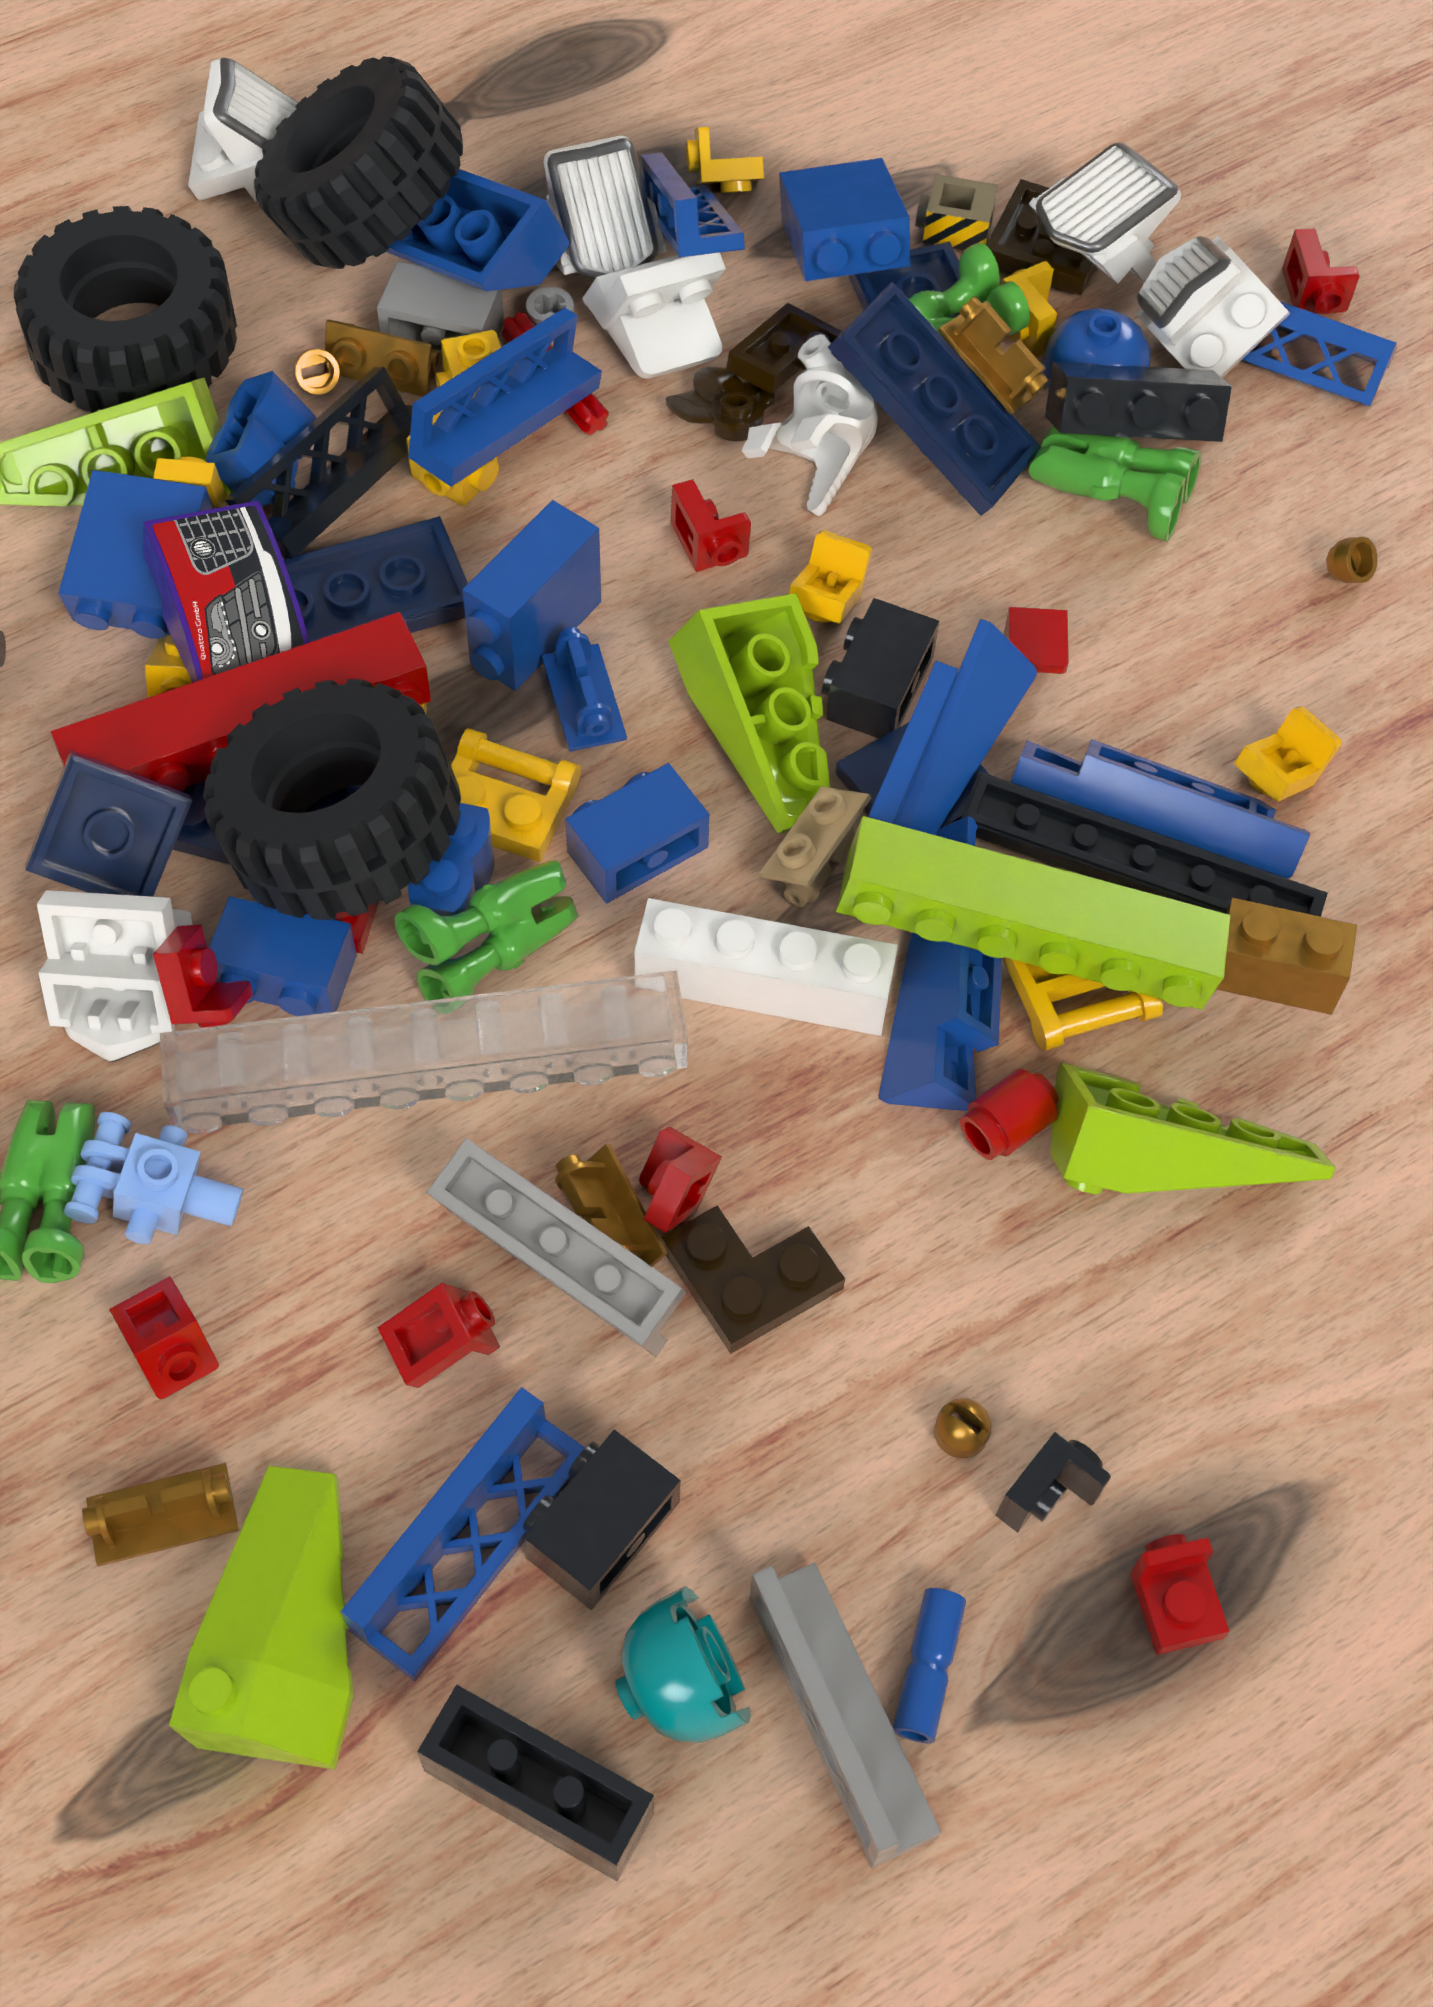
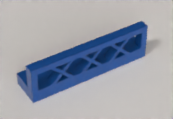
(688, 215)
(1332, 335)
(505, 405)
(440, 1524)

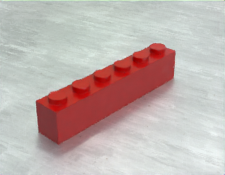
(180, 730)

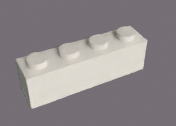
(768, 966)

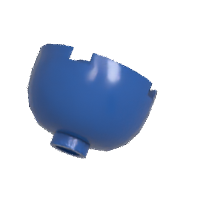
(1097, 338)

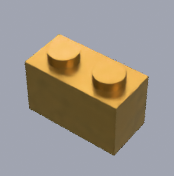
(1287, 956)

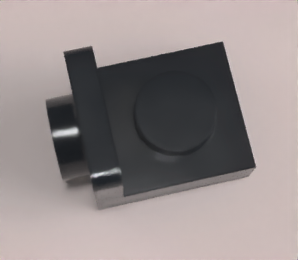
(1038, 1486)

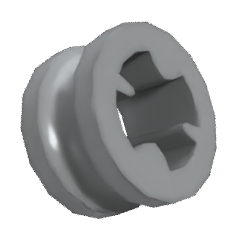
(547, 301)

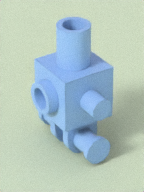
(154, 1183)

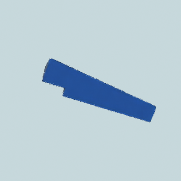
(941, 1014)

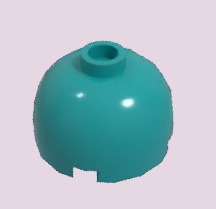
(680, 1672)

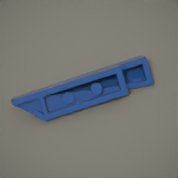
(953, 731)
(1166, 803)

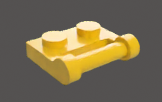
(518, 817)
(1040, 988)

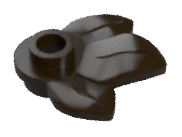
(723, 401)

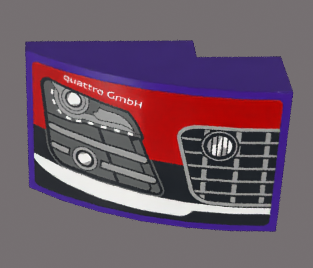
(223, 587)

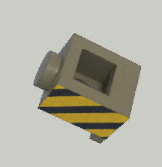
(957, 212)

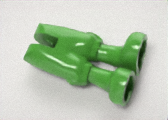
(976, 278)
(1119, 467)
(509, 911)
(40, 1169)

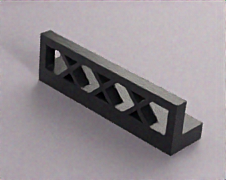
(346, 478)

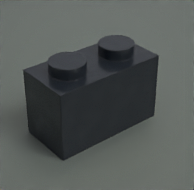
(880, 669)
(600, 1517)

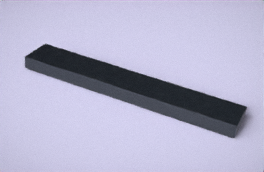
(1124, 852)

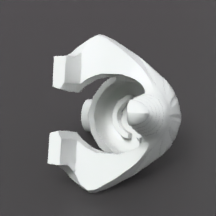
(828, 423)

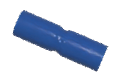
(927, 1674)

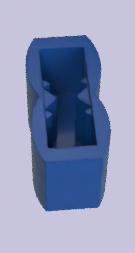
(257, 426)
(463, 868)

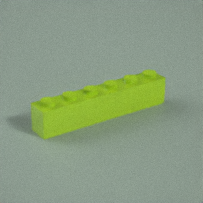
(1034, 914)

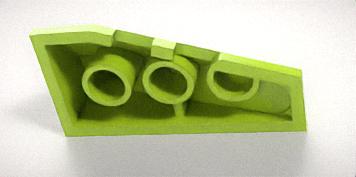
(126, 439)
(756, 690)
(1132, 1144)
(272, 1647)

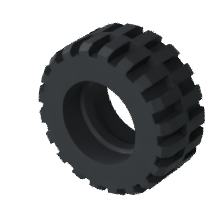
(359, 163)
(114, 263)
(357, 847)

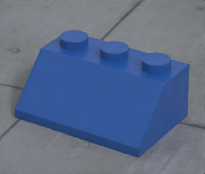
(486, 236)

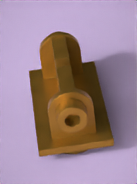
(362, 349)
(1010, 375)
(608, 1202)
(160, 1514)

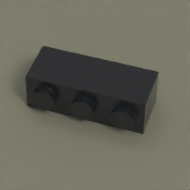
(1137, 401)
(536, 1782)

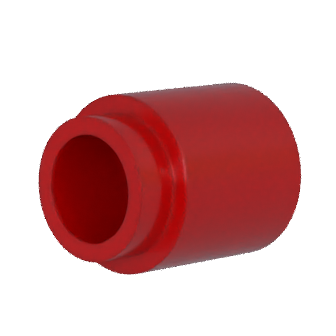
(1010, 1114)

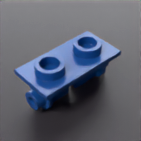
(583, 692)

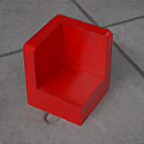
(1040, 637)

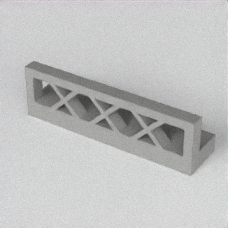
(558, 1245)
(843, 1713)

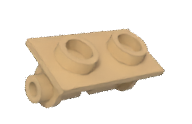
(818, 835)

